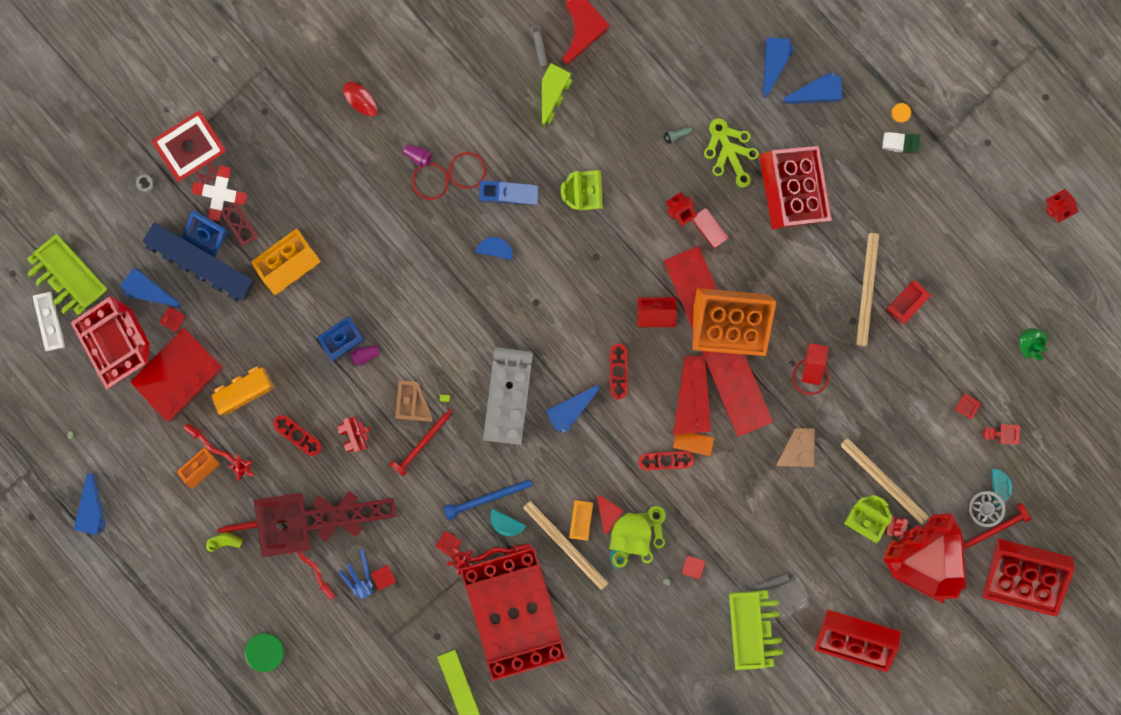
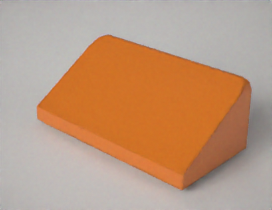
(694, 443)
(198, 468)

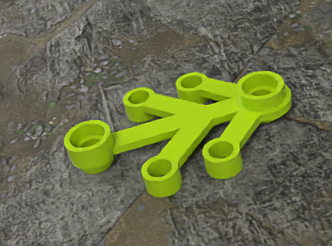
(729, 149)
(658, 535)

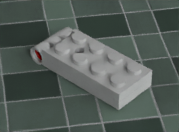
(508, 406)

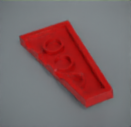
(693, 402)

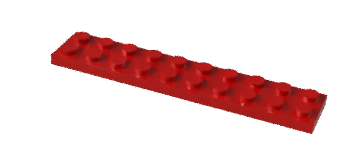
(729, 370)

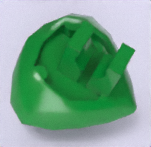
(1032, 342)

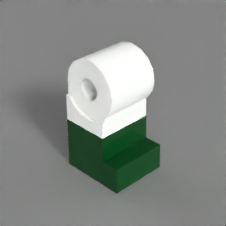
(901, 142)

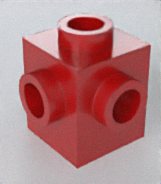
(1061, 206)
(681, 209)

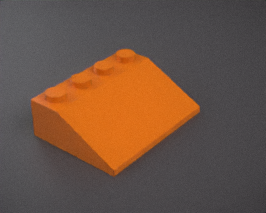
(732, 321)

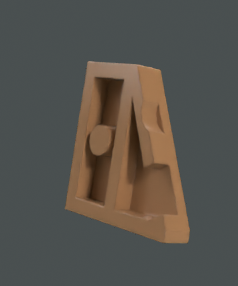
(411, 402)
(799, 449)

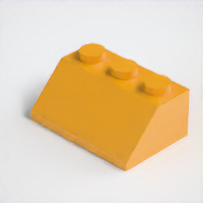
(285, 262)
(242, 391)

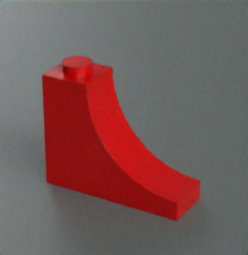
(588, 28)

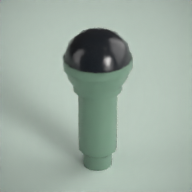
(671, 136)

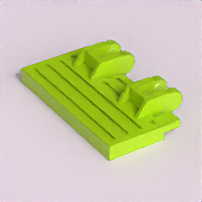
(66, 272)
(750, 629)

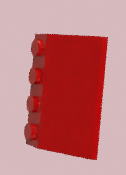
(795, 187)
(177, 375)
(1028, 577)

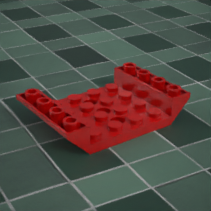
(520, 642)

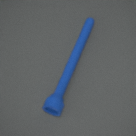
(452, 510)

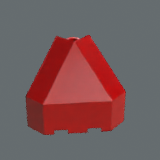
(930, 558)

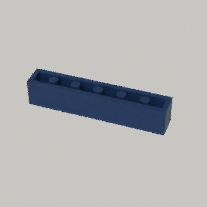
(199, 262)

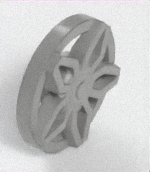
(987, 509)

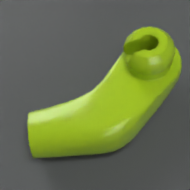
(223, 539)

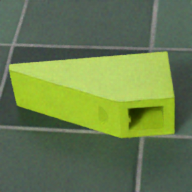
(553, 85)

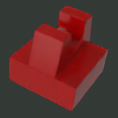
(897, 527)

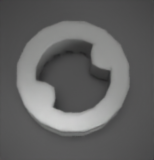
(149, 179)

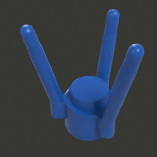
(361, 588)

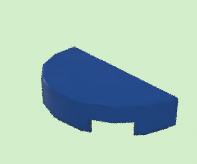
(495, 247)

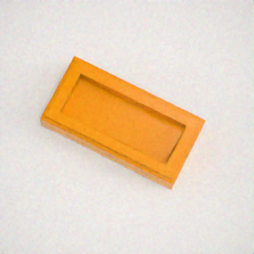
(581, 520)

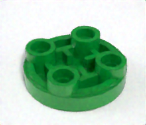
(264, 652)

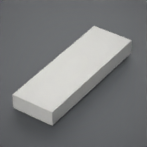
(48, 321)

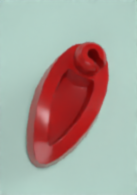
(360, 98)

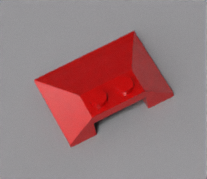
(112, 340)

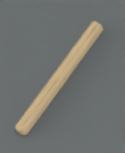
(867, 290)
(884, 481)
(565, 545)

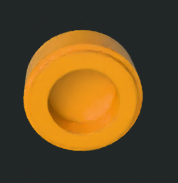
(901, 112)

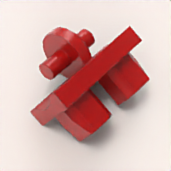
(356, 433)

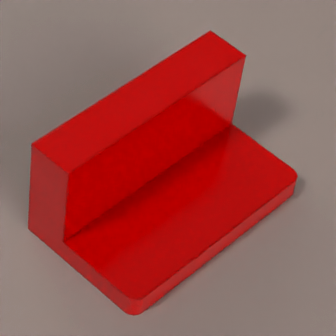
(656, 311)

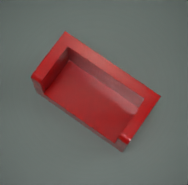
(908, 302)

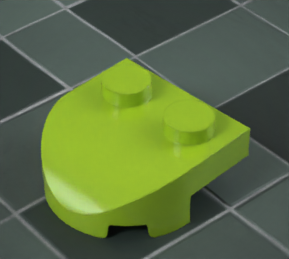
(583, 190)
(869, 517)
(631, 535)

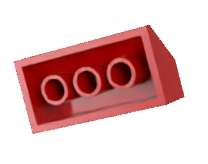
(857, 641)

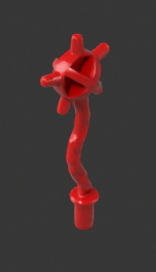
(239, 466)
(462, 559)
(323, 586)

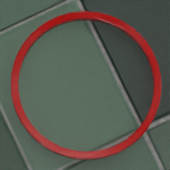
(455, 158)
(442, 193)
(801, 391)

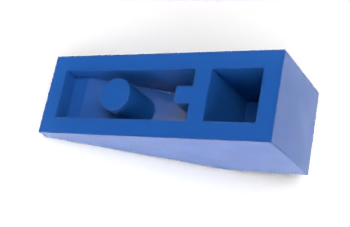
(776, 55)
(821, 90)
(143, 288)
(567, 412)
(90, 510)

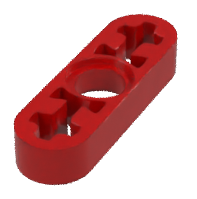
(614, 385)
(289, 422)
(679, 455)

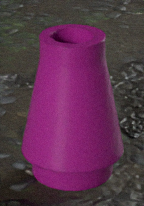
(419, 155)
(363, 355)

